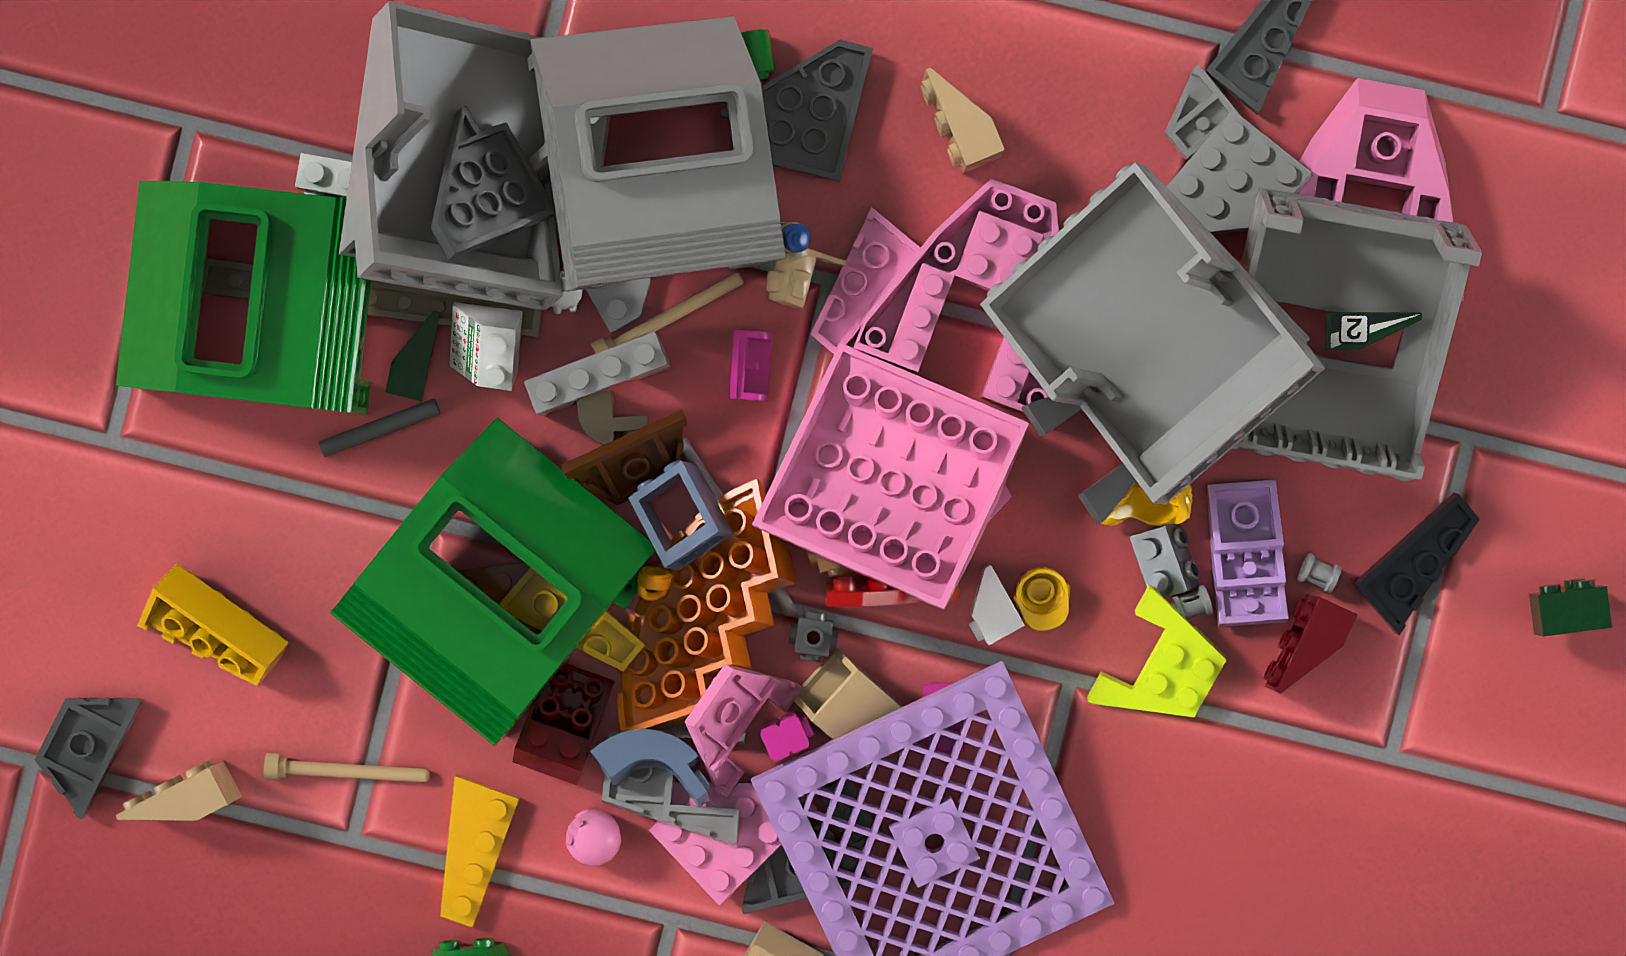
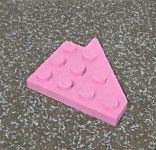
(715, 864)

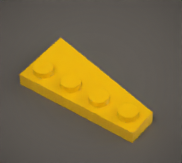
(537, 602)

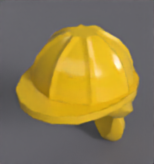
(1140, 506)

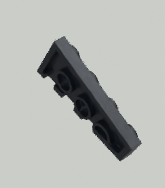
(1408, 569)

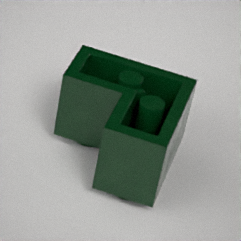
(1570, 608)

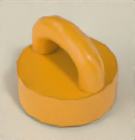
(654, 579)

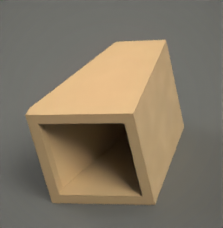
(843, 696)

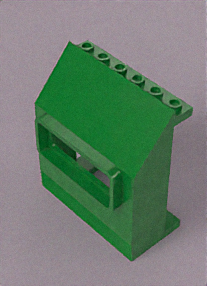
(302, 303)
(452, 632)

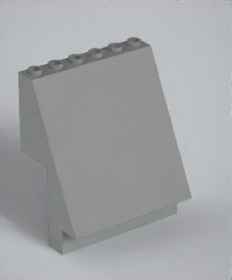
(413, 84)
(1152, 332)

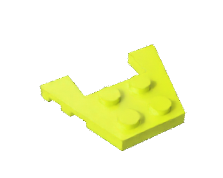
(1175, 673)

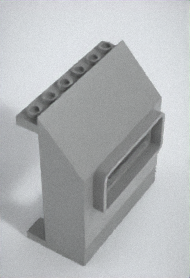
(659, 212)
(1360, 261)

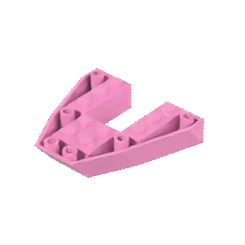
(1381, 139)
(978, 248)

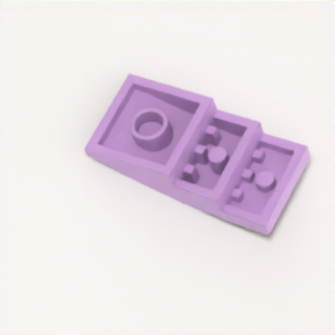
(1247, 553)

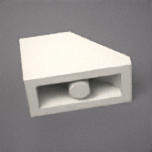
(992, 609)

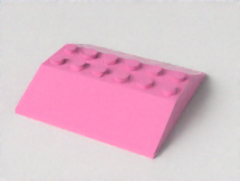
(892, 476)

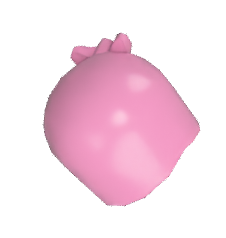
(593, 837)

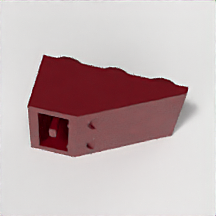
(1314, 637)
(563, 723)

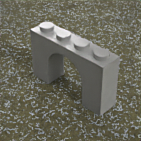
(597, 372)

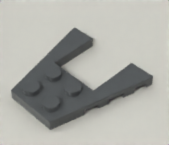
(1108, 491)

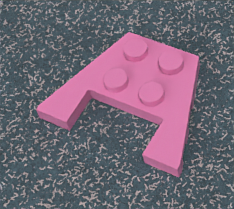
(726, 713)

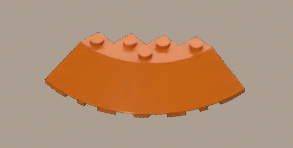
(703, 617)

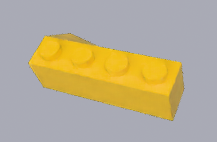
(211, 626)

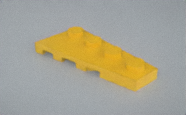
(475, 841)

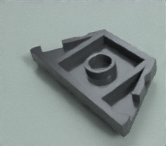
(85, 745)
(778, 884)

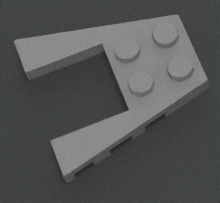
(651, 794)

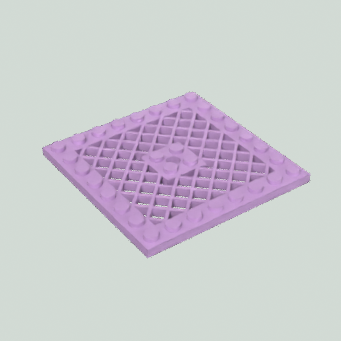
(869, 744)

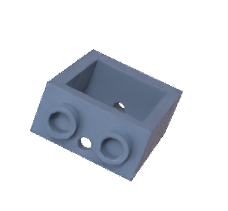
(699, 542)

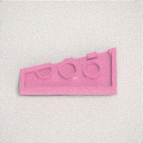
(871, 267)

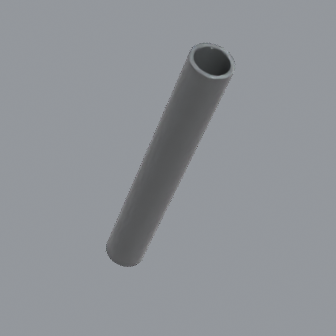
(379, 427)

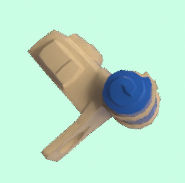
(792, 275)

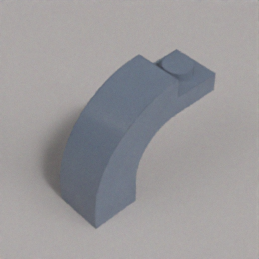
(652, 748)

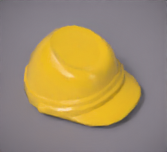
(1043, 598)

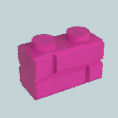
(786, 735)

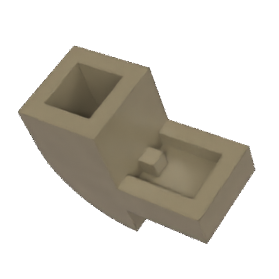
(598, 418)

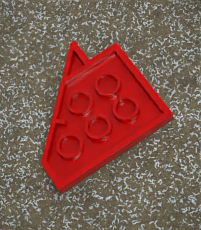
(874, 593)

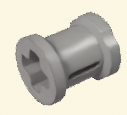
(1319, 573)
(1193, 603)

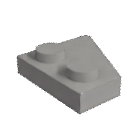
(1197, 113)

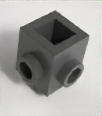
(813, 622)

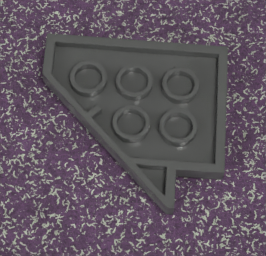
(815, 110)

